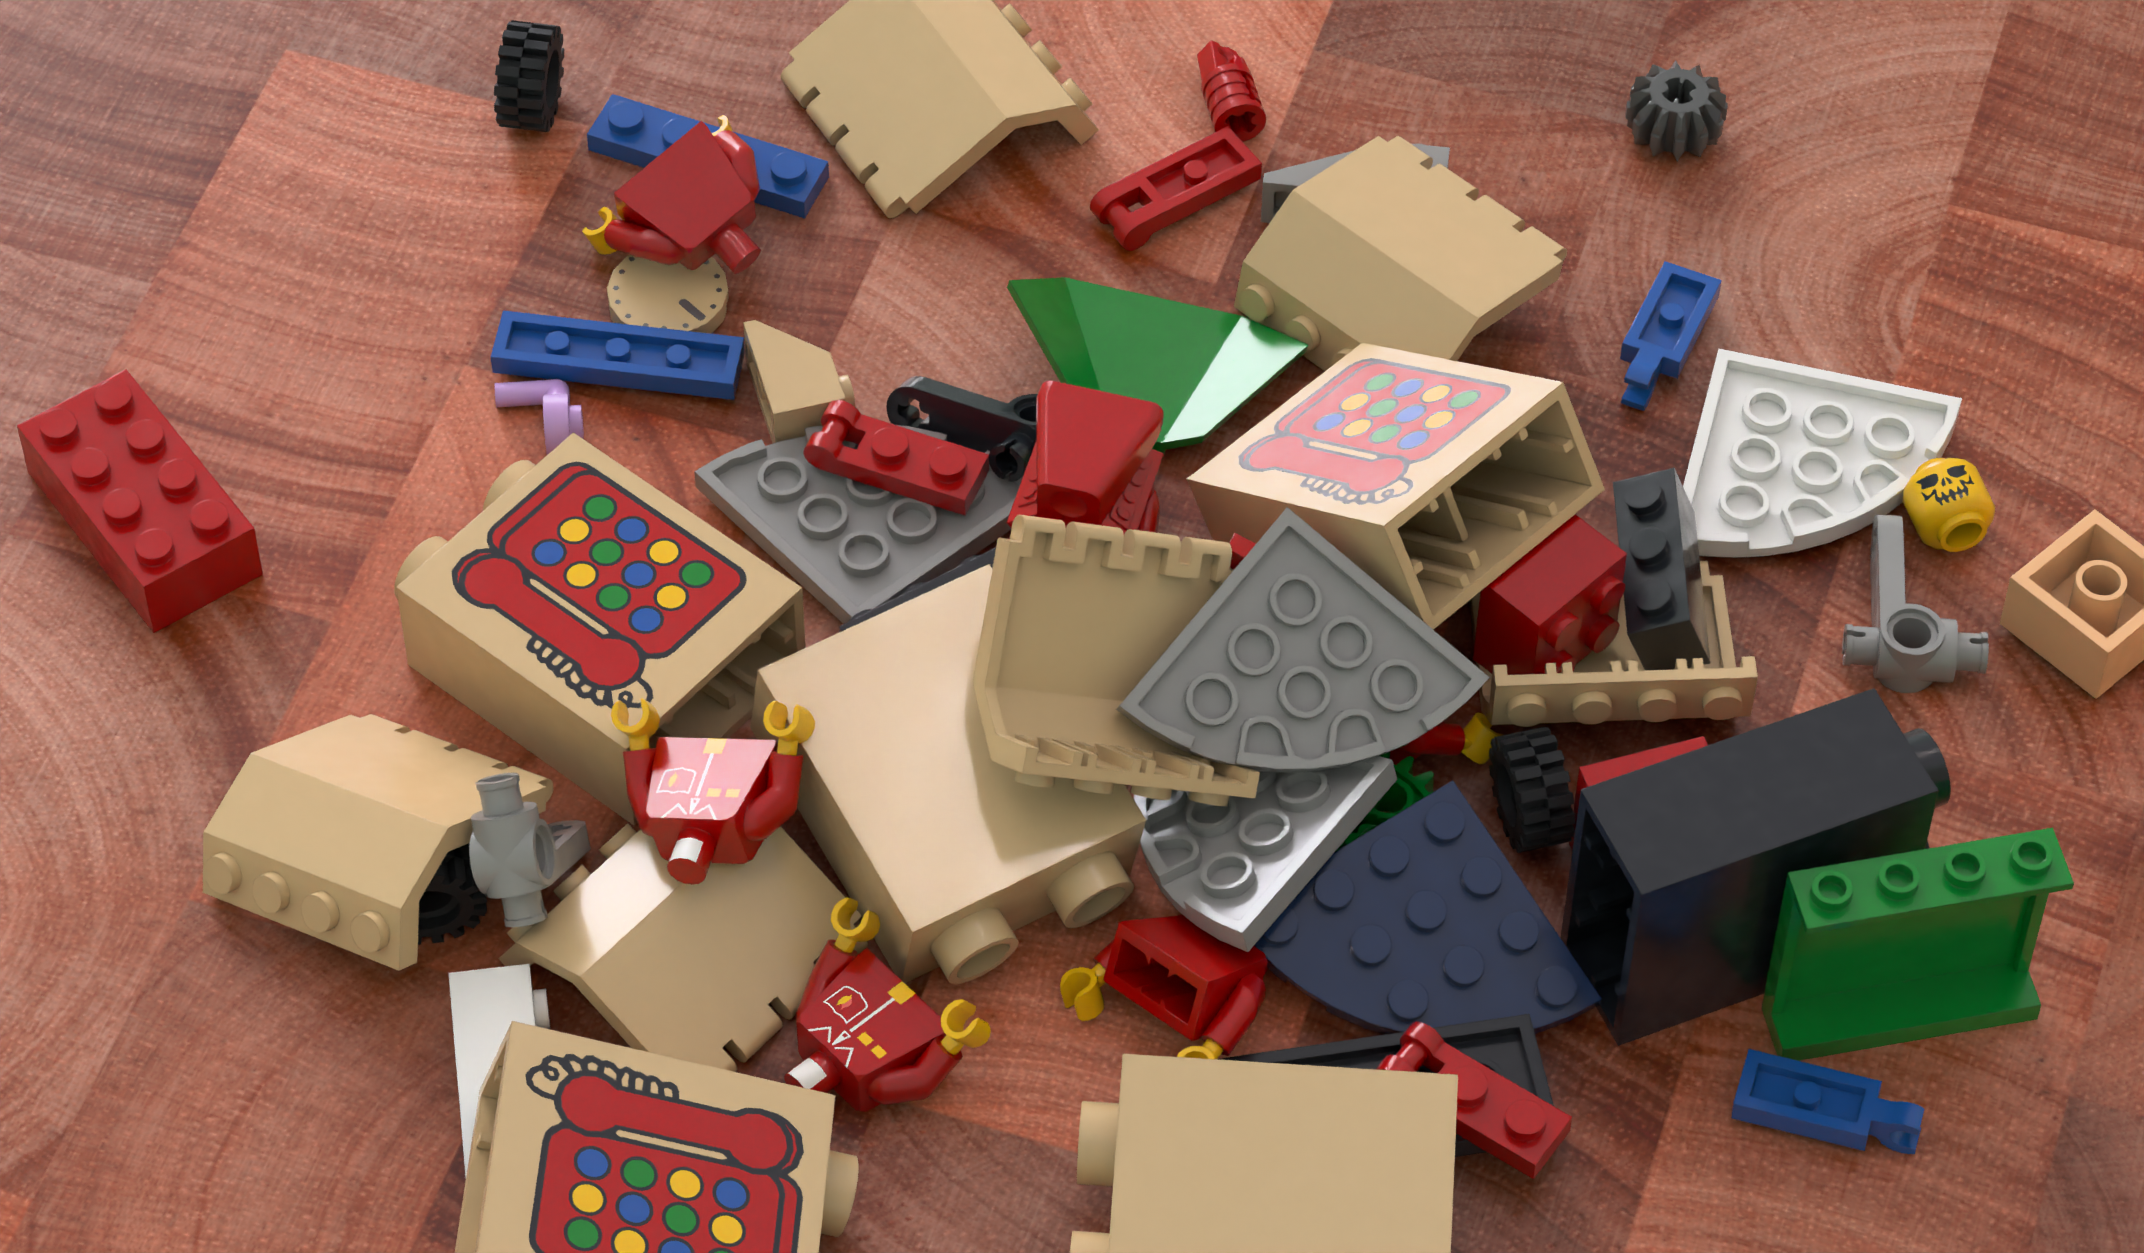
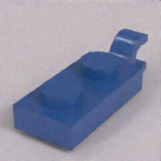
(1666, 329)
(1823, 1104)

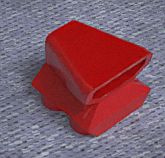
(1090, 458)

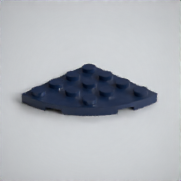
(1426, 930)

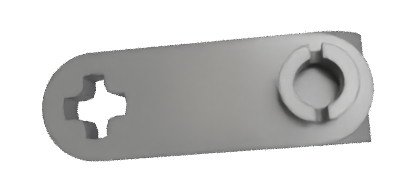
(1907, 640)
(517, 851)

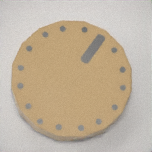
(668, 296)

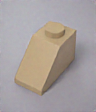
(791, 380)

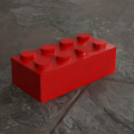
(140, 500)

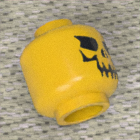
(1949, 504)

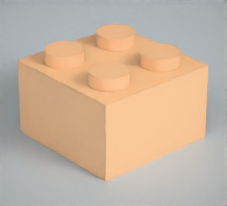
(2083, 604)

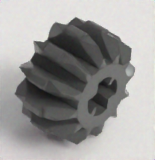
(1676, 110)

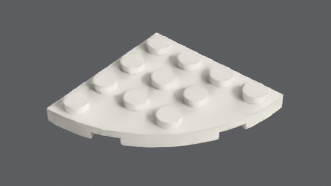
(1804, 454)

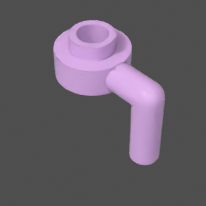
(554, 394)

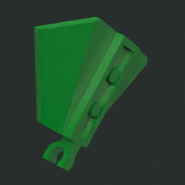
(1154, 349)

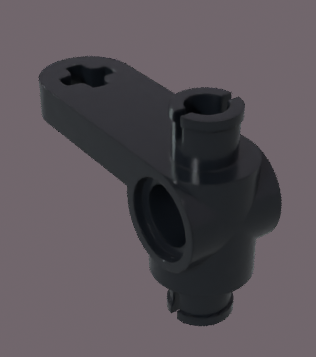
(970, 421)

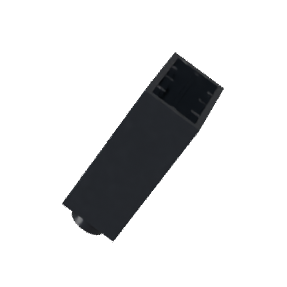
(1692, 855)

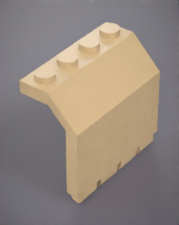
(926, 91)
(1391, 258)
(1069, 637)
(1618, 687)
(349, 831)
(688, 962)

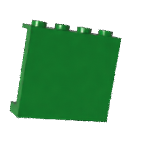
(1910, 945)

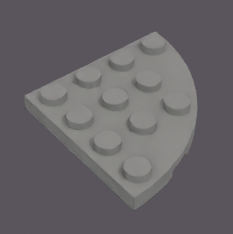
(842, 536)
(1300, 665)
(1250, 859)

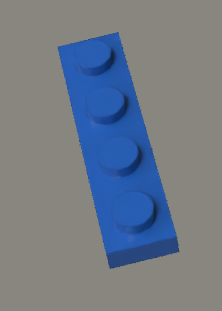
(642, 132)
(618, 355)

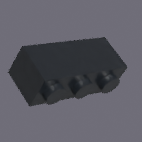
(1661, 570)

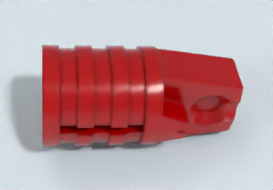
(1230, 91)

